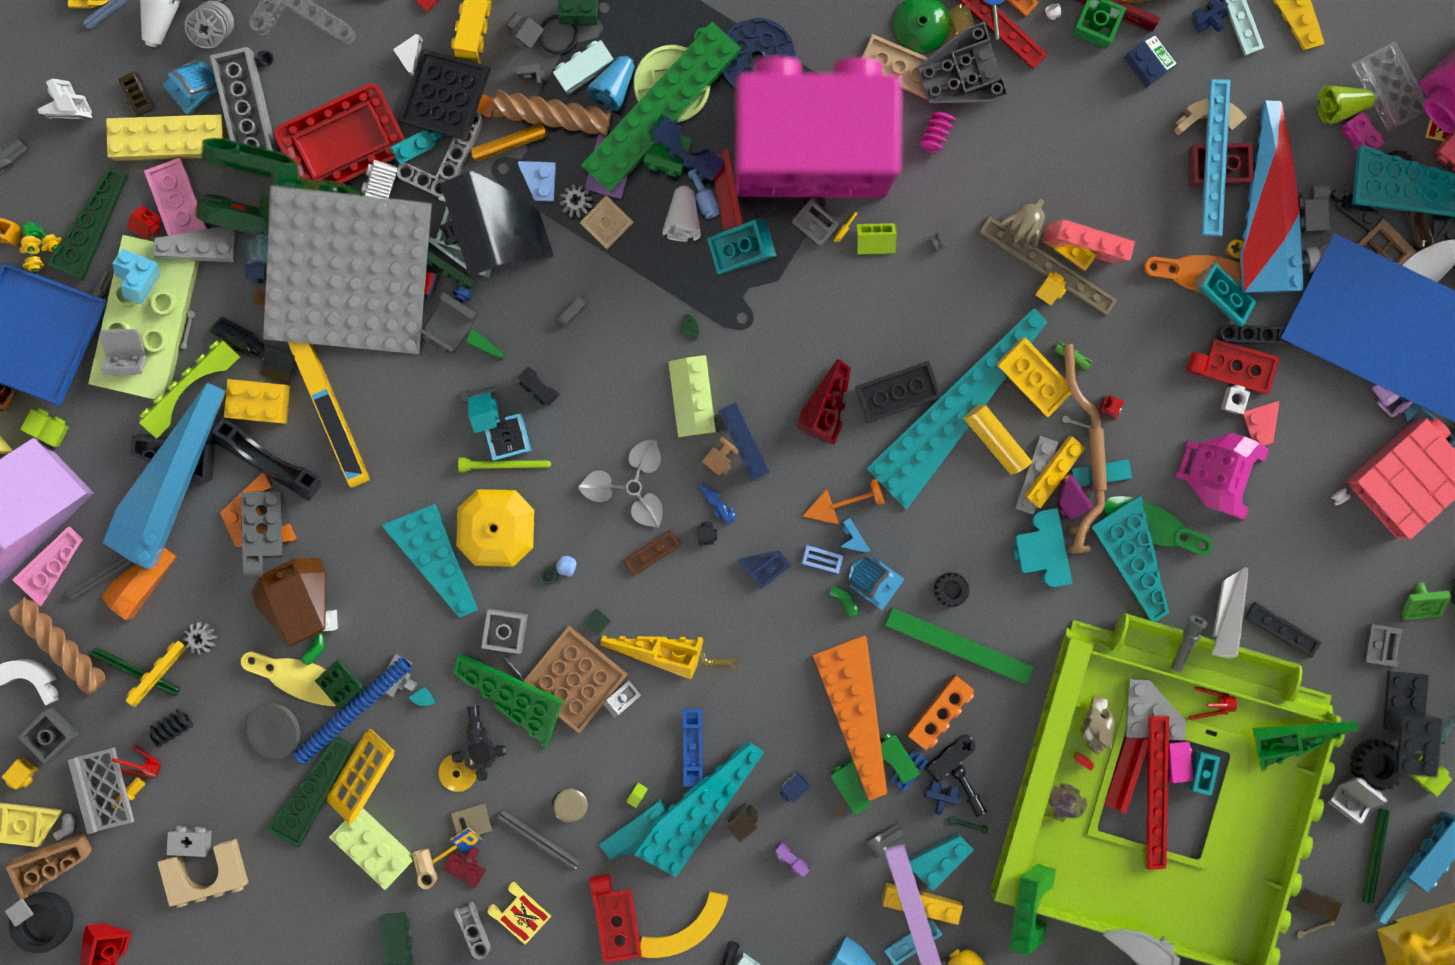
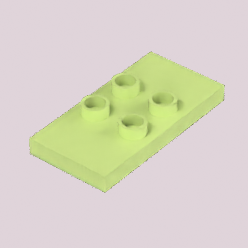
(158, 321)

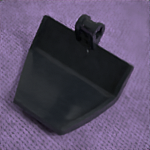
(491, 224)

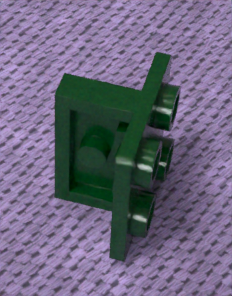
(339, 684)

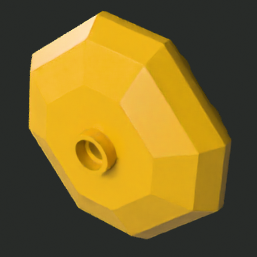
(513, 533)

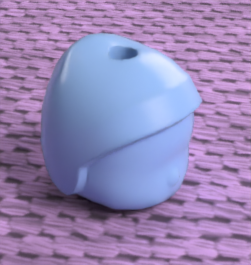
(566, 566)

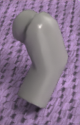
(68, 826)

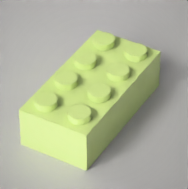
(372, 848)

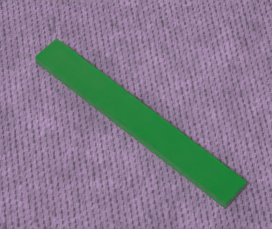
(959, 646)

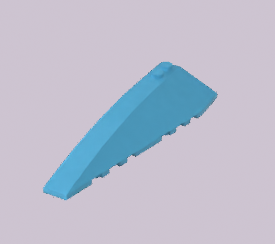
(152, 503)

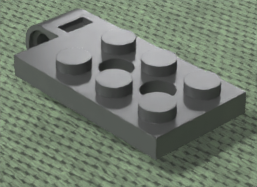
(257, 545)

